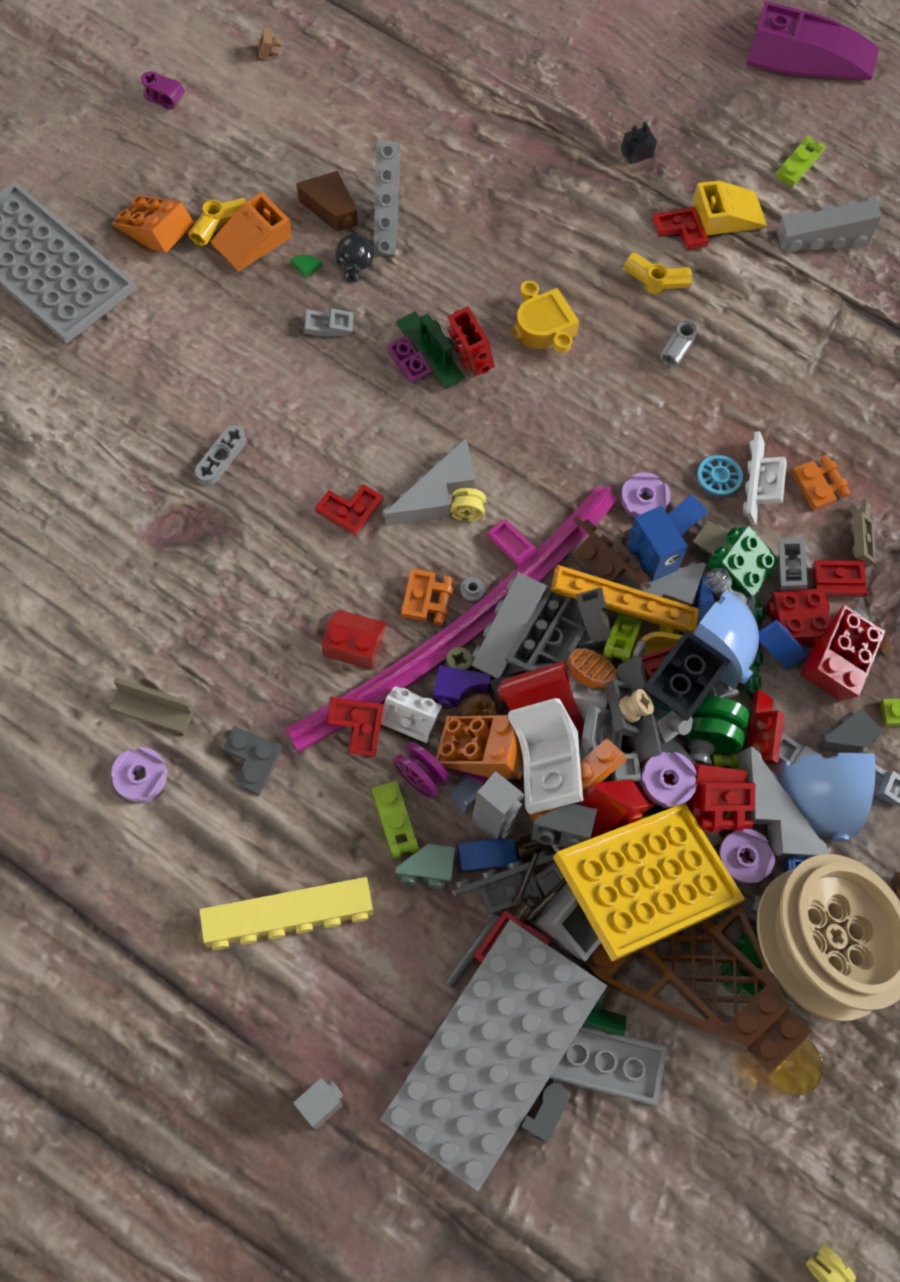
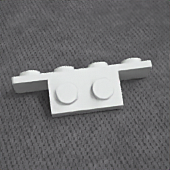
(765, 480)

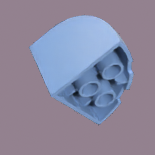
(733, 633)
(831, 791)

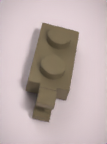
(863, 533)

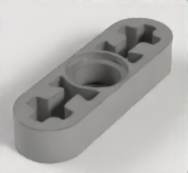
(220, 466)

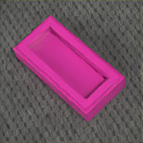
(511, 542)

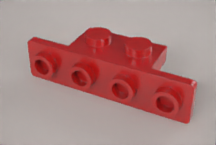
(765, 728)

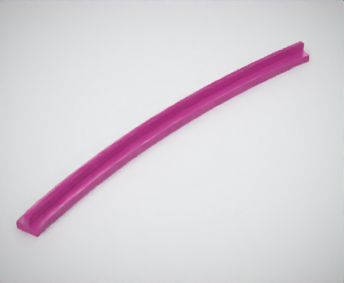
(464, 629)

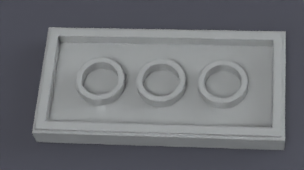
(613, 1065)

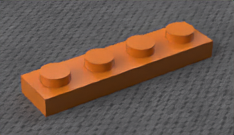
(594, 768)

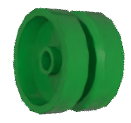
(719, 723)

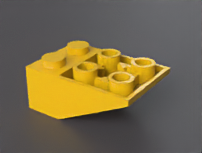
(727, 208)

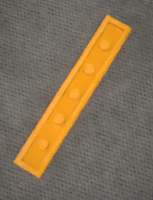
(627, 599)

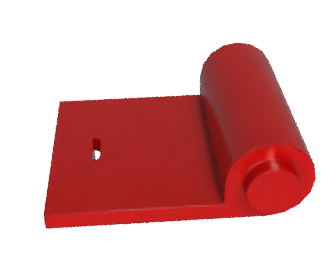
(542, 685)

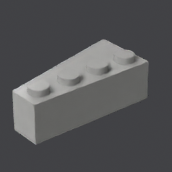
(830, 226)
(507, 626)
(497, 807)

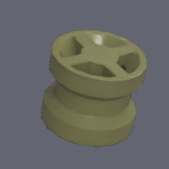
(464, 655)

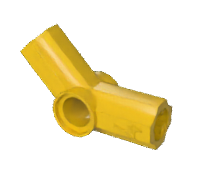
(213, 219)
(657, 276)

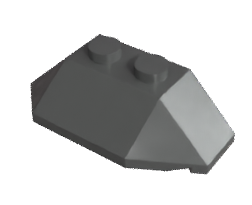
(549, 634)

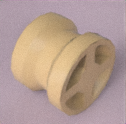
(636, 705)

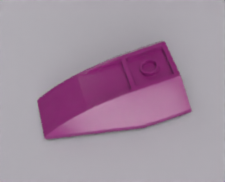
(810, 45)

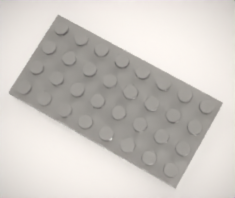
(54, 268)
(493, 1054)

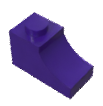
(456, 684)

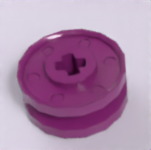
(421, 770)

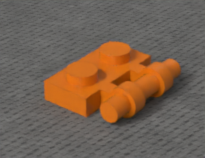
(814, 485)
(419, 593)

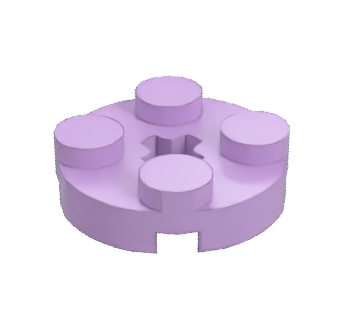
(640, 483)
(145, 788)
(658, 790)
(753, 842)

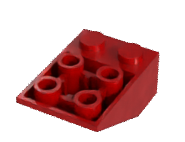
(843, 655)

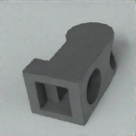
(594, 619)
(553, 1102)

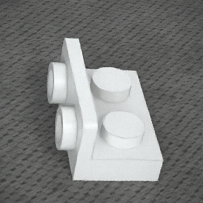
(410, 713)

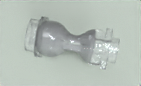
(720, 581)

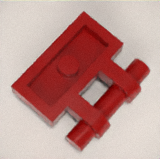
(727, 797)

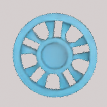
(719, 476)

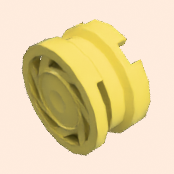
(468, 504)
(829, 1267)

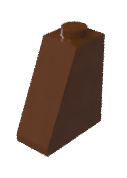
(328, 200)

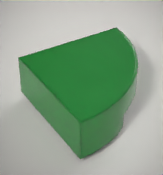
(306, 264)

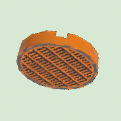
(590, 668)

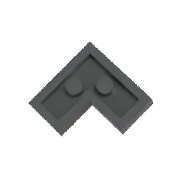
(259, 758)

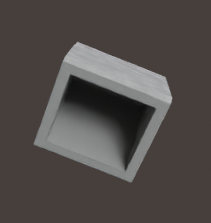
(567, 925)

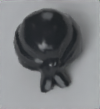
(354, 255)

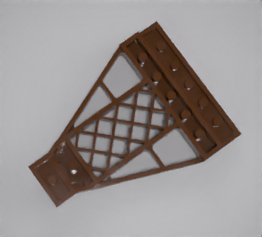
(760, 1029)

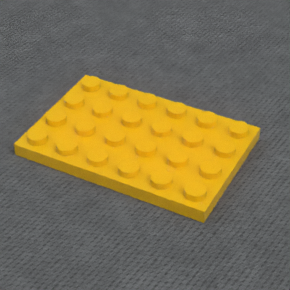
(647, 880)

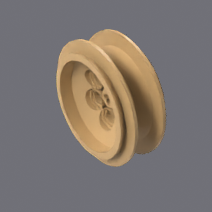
(832, 937)

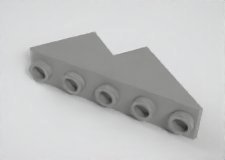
(386, 198)
(431, 493)
(677, 586)
(786, 827)

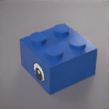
(656, 543)

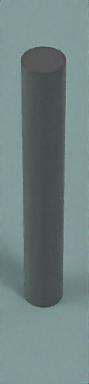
(468, 957)

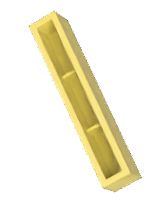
(285, 913)

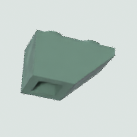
(429, 865)

